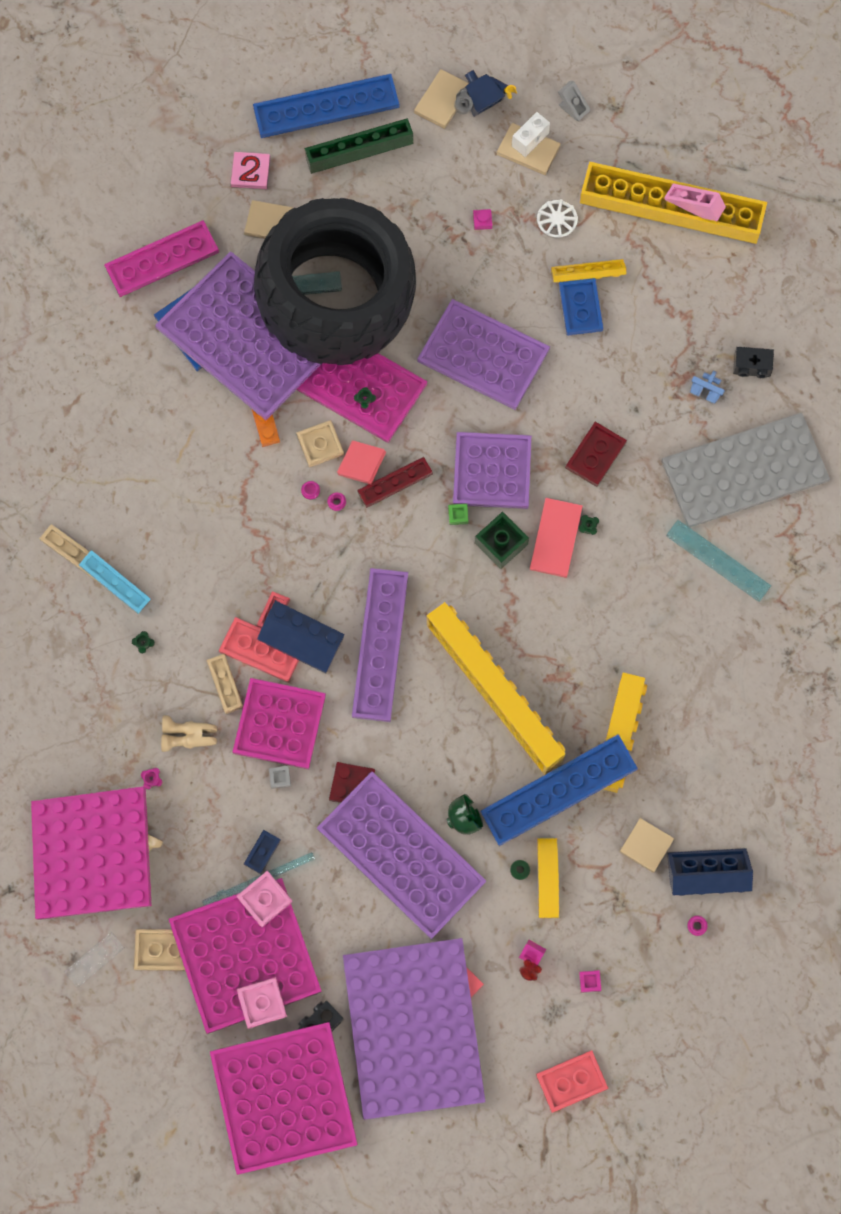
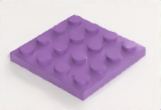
(492, 470)

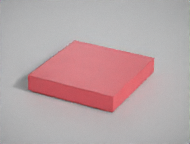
(361, 462)

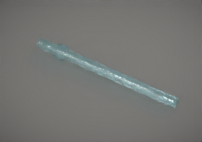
(274, 872)

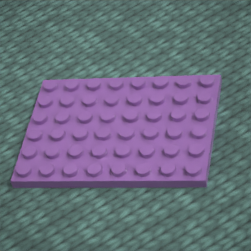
(227, 337)
(413, 1029)

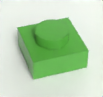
(458, 514)

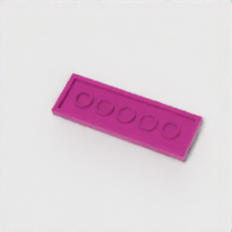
(161, 258)

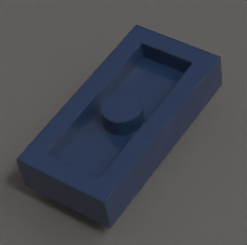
(262, 852)

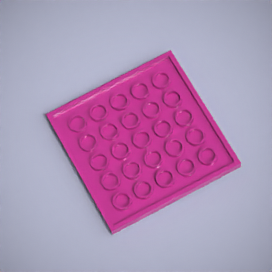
(91, 853)
(230, 950)
(283, 1098)

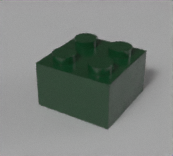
(501, 540)

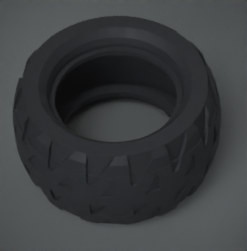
(345, 231)

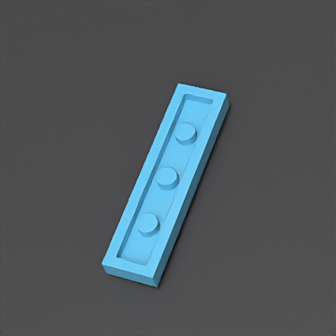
(114, 582)

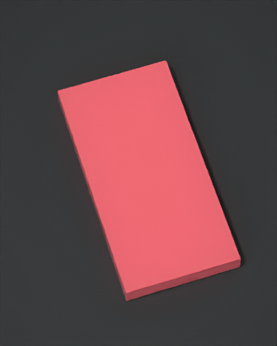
(556, 537)
(243, 646)

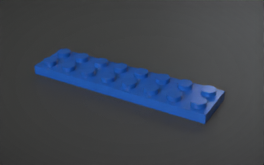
(326, 105)
(559, 790)

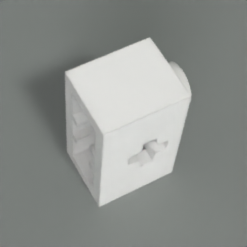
(530, 134)

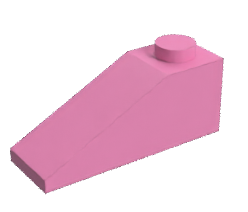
(697, 201)

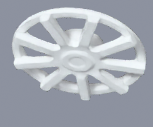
(557, 218)

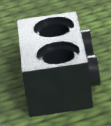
(315, 1018)

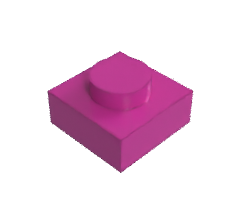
(482, 219)
(532, 952)
(590, 981)

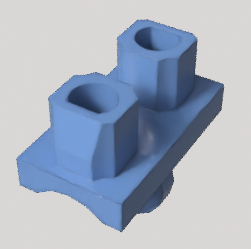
(699, 384)

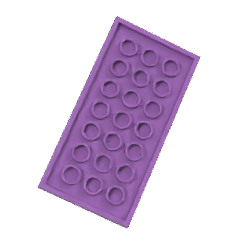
(401, 855)

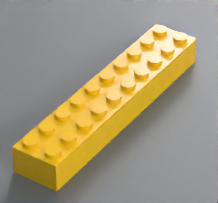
(645, 198)
(495, 688)

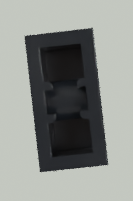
(762, 361)

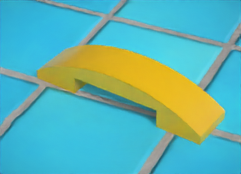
(548, 878)

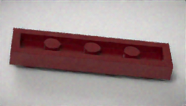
(394, 482)

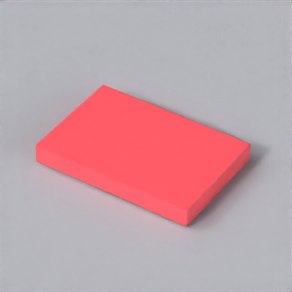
(572, 1081)

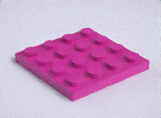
(279, 723)

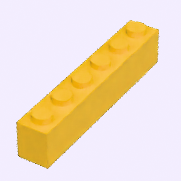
(624, 714)

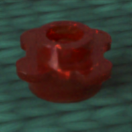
(530, 970)

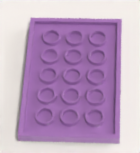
(483, 354)

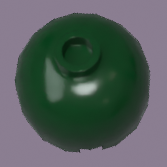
(463, 816)

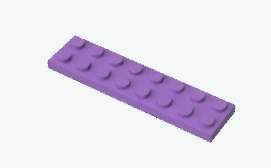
(380, 645)

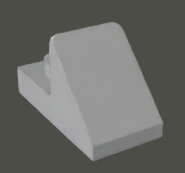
(573, 101)

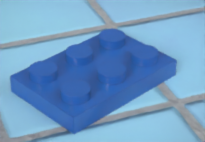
(580, 306)

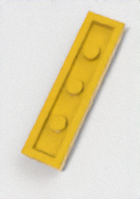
(588, 270)

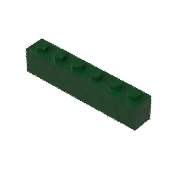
(359, 145)

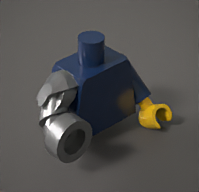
(481, 94)

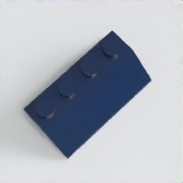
(300, 637)
(710, 872)

